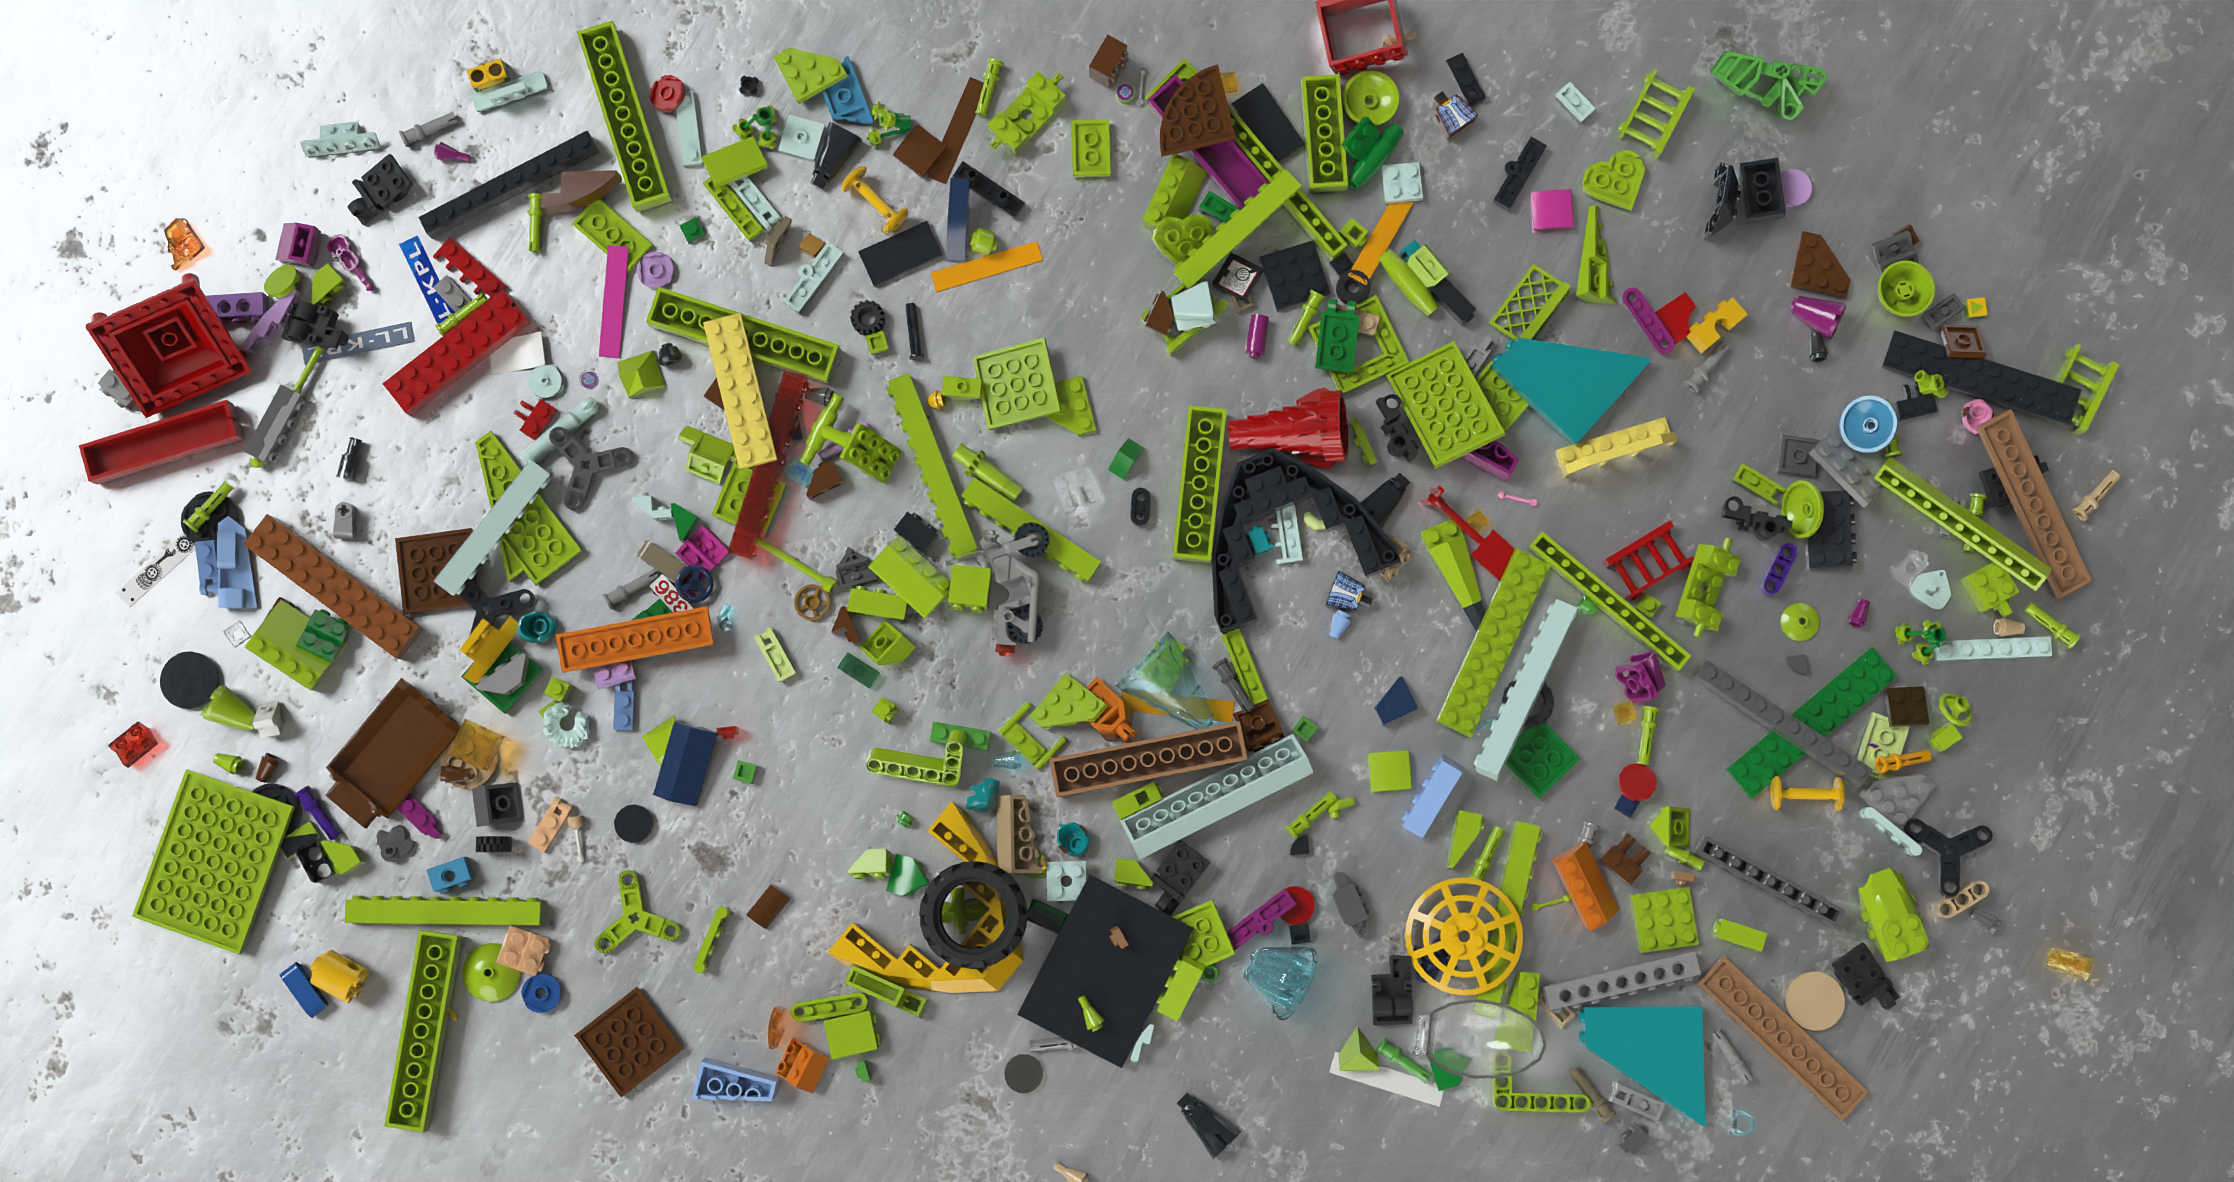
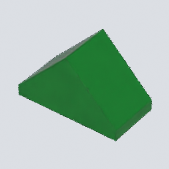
(1125, 458)
(684, 521)

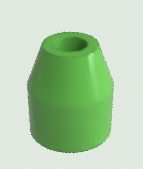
(1587, 606)

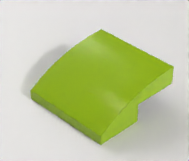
(1390, 771)

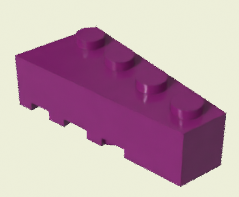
(1494, 459)

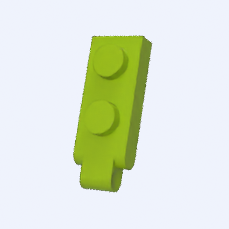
(1361, 441)

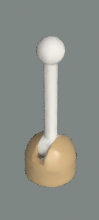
(576, 823)

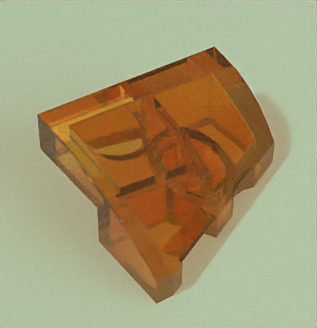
(182, 242)

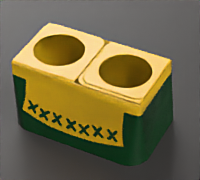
(494, 80)

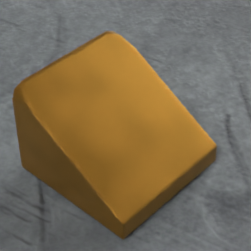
(811, 245)

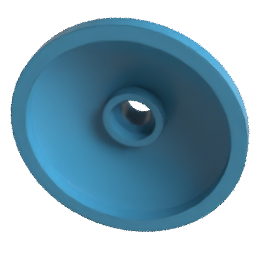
(1857, 419)

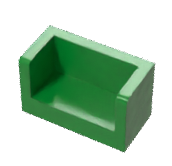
(1217, 207)

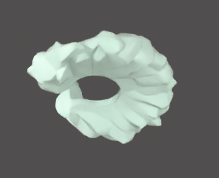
(559, 736)

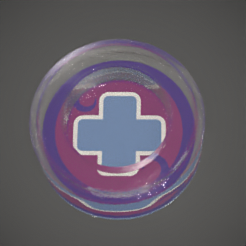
(589, 379)

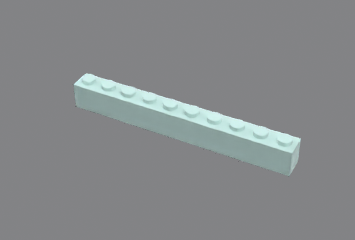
(1526, 690)

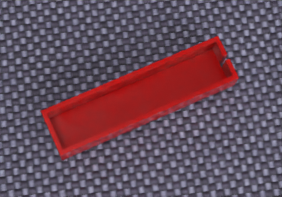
(456, 353)
(160, 442)

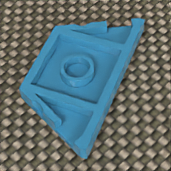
(847, 100)

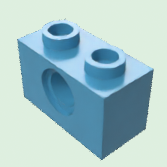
(439, 879)

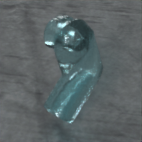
(722, 618)

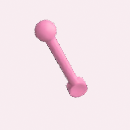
(1533, 502)

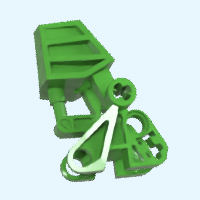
(1742, 71)

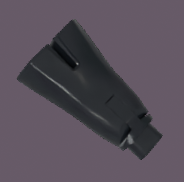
(835, 150)
(1385, 498)
(1208, 1125)

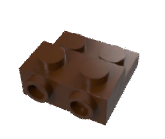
(1259, 726)

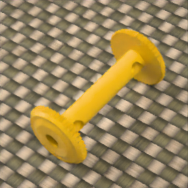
(855, 179)
(1837, 793)

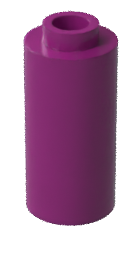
(1257, 335)

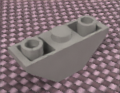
(506, 677)

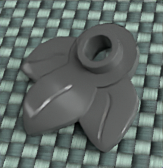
(393, 840)

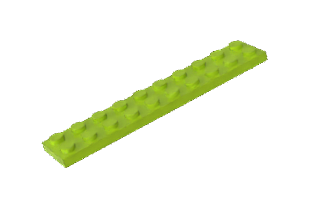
(1493, 643)

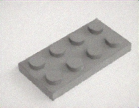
(1846, 469)

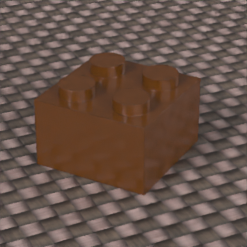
(1108, 61)

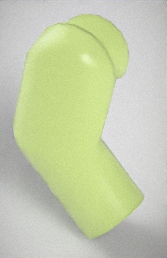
(1313, 522)

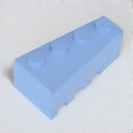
(1433, 795)

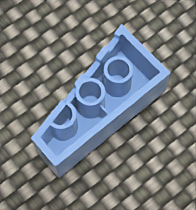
(733, 1082)

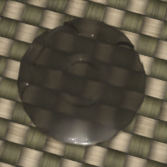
(1023, 1073)

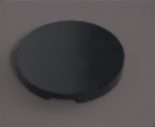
(209, 528)
(189, 680)
(286, 795)

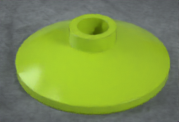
(1791, 625)

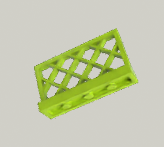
(1545, 312)

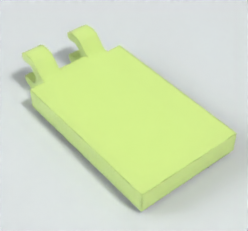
(1887, 738)

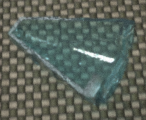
(1168, 685)

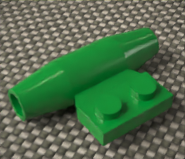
(1369, 149)

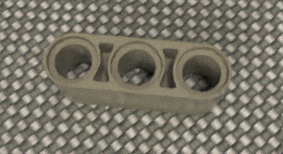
(661, 561)

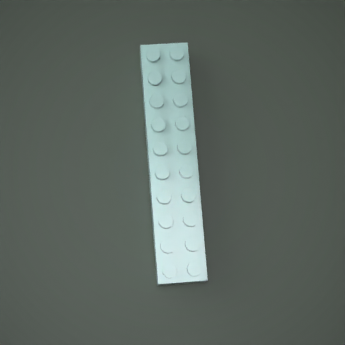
(1216, 796)

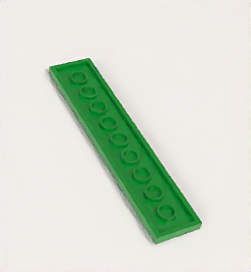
(1821, 713)

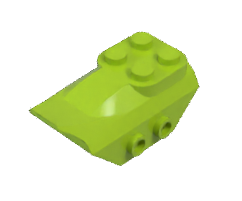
(1892, 916)

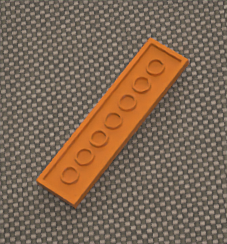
(635, 639)

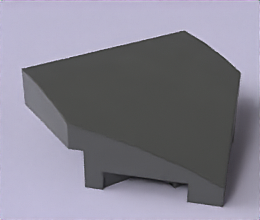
(854, 570)

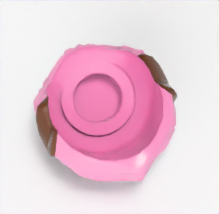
(1976, 413)

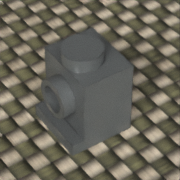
(1633, 1139)

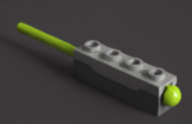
(279, 418)

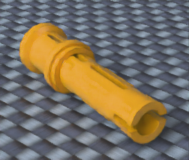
(1896, 761)

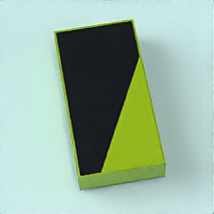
(298, 838)

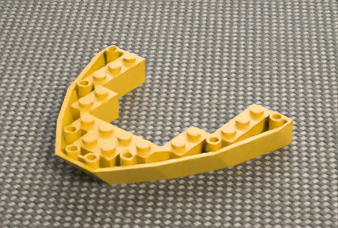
(913, 968)

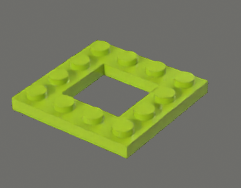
(1391, 359)

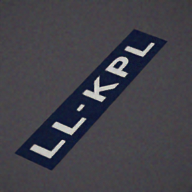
(425, 277)

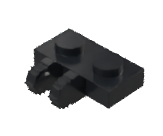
(1917, 406)

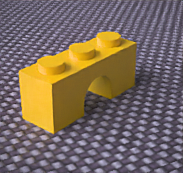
(1728, 315)

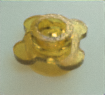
(1477, 515)

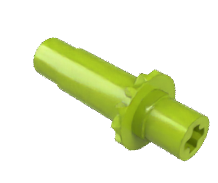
(986, 471)

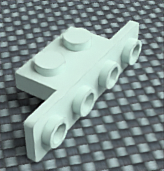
(509, 91)
(340, 139)

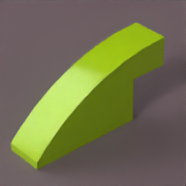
(886, 991)

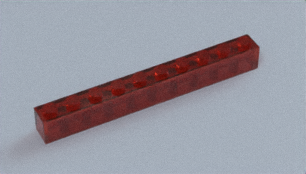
(766, 476)

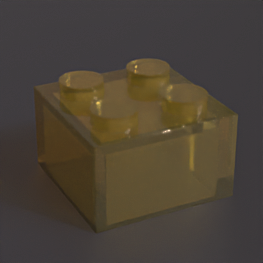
(475, 745)

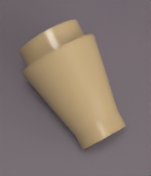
(2007, 627)

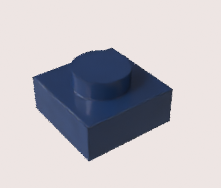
(1626, 806)

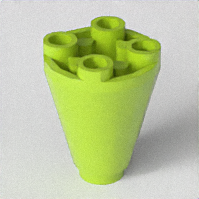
(228, 710)

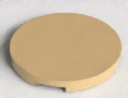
(476, 776)
(1814, 1001)

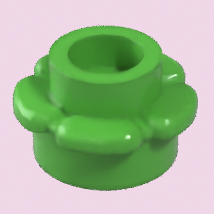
(904, 819)
(1213, 977)

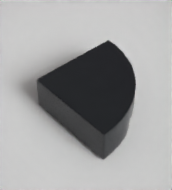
(1300, 846)

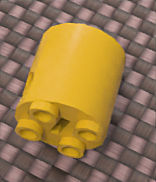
(338, 975)

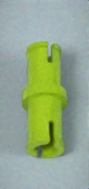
(1684, 856)

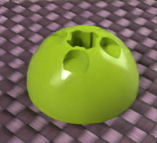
(1910, 280)

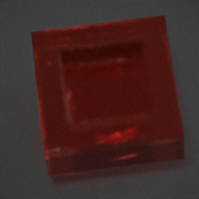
(728, 732)

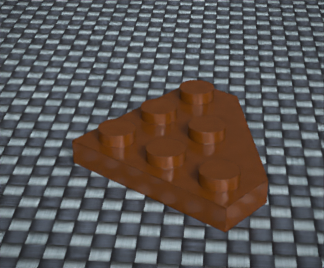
(1818, 268)

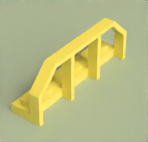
(1614, 445)

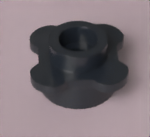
(745, 80)

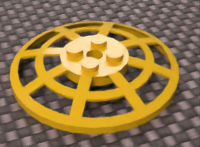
(1464, 950)

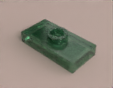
(858, 670)

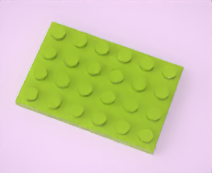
(1445, 404)

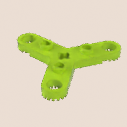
(623, 926)

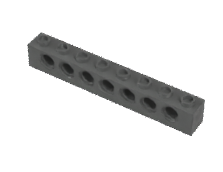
(1768, 881)

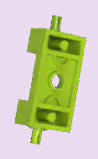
(1039, 98)
(1711, 567)

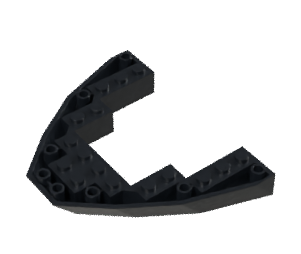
(1270, 485)

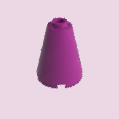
(1819, 314)

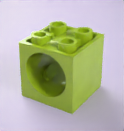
(970, 588)

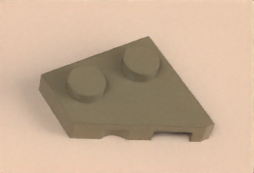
(776, 240)

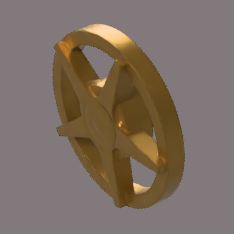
(812, 602)

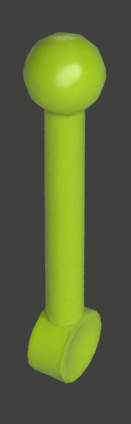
(1535, 906)

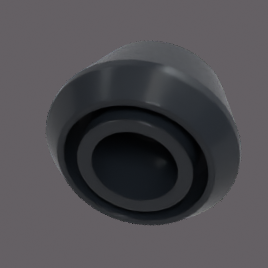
(668, 355)

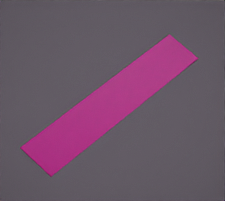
(613, 301)

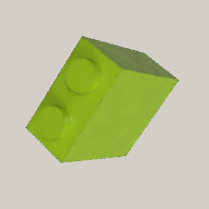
(852, 1034)

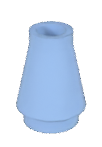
(1340, 623)

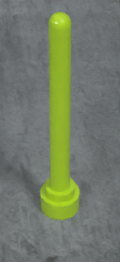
(827, 583)

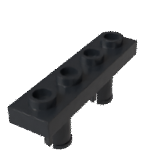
(990, 190)

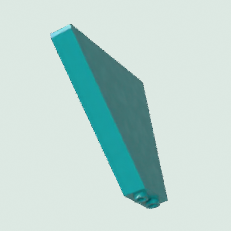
(1566, 382)
(1654, 1048)

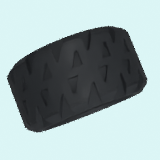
(932, 923)

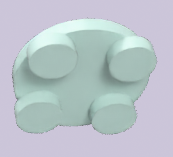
(545, 381)

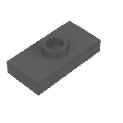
(1943, 311)

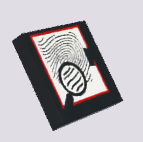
(1238, 276)

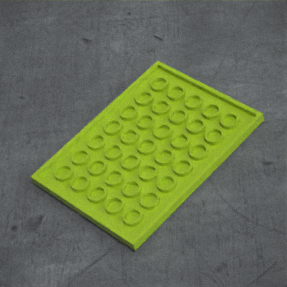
(213, 861)

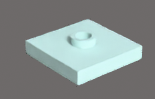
(801, 138)

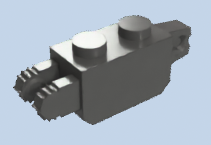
(1350, 906)

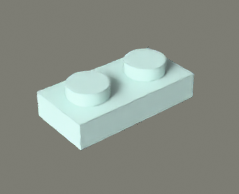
(1575, 102)

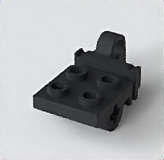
(379, 188)
(314, 326)
(1396, 429)
(1994, 488)
(1764, 525)
(1178, 874)
(1864, 977)
(1392, 995)

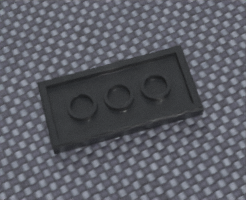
(1268, 122)
(900, 253)

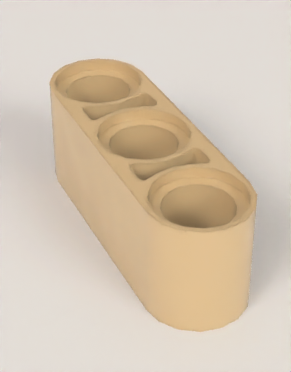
(1970, 898)

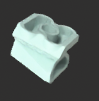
(1193, 308)

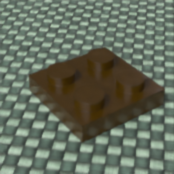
(1906, 706)

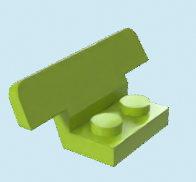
(708, 454)

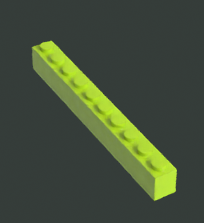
(1298, 204)
(932, 465)
(1963, 523)
(1609, 601)
(1514, 886)
(444, 912)

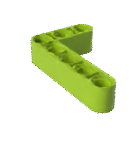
(920, 767)
(1531, 1098)

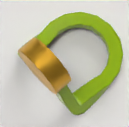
(1044, 868)

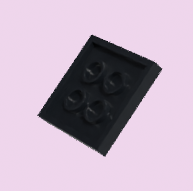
(1293, 274)

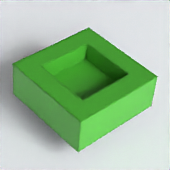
(1304, 729)
(745, 771)
(862, 1071)

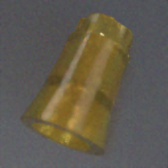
(2070, 963)

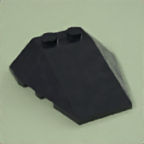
(1726, 200)

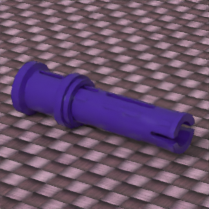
(313, 806)

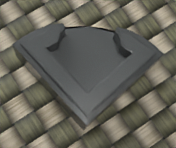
(1797, 663)

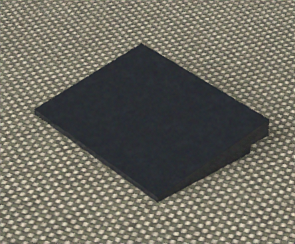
(1115, 980)

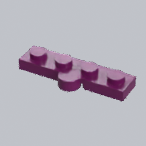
(1261, 919)

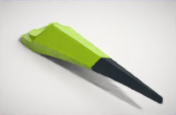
(1450, 553)

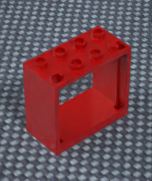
(1360, 61)

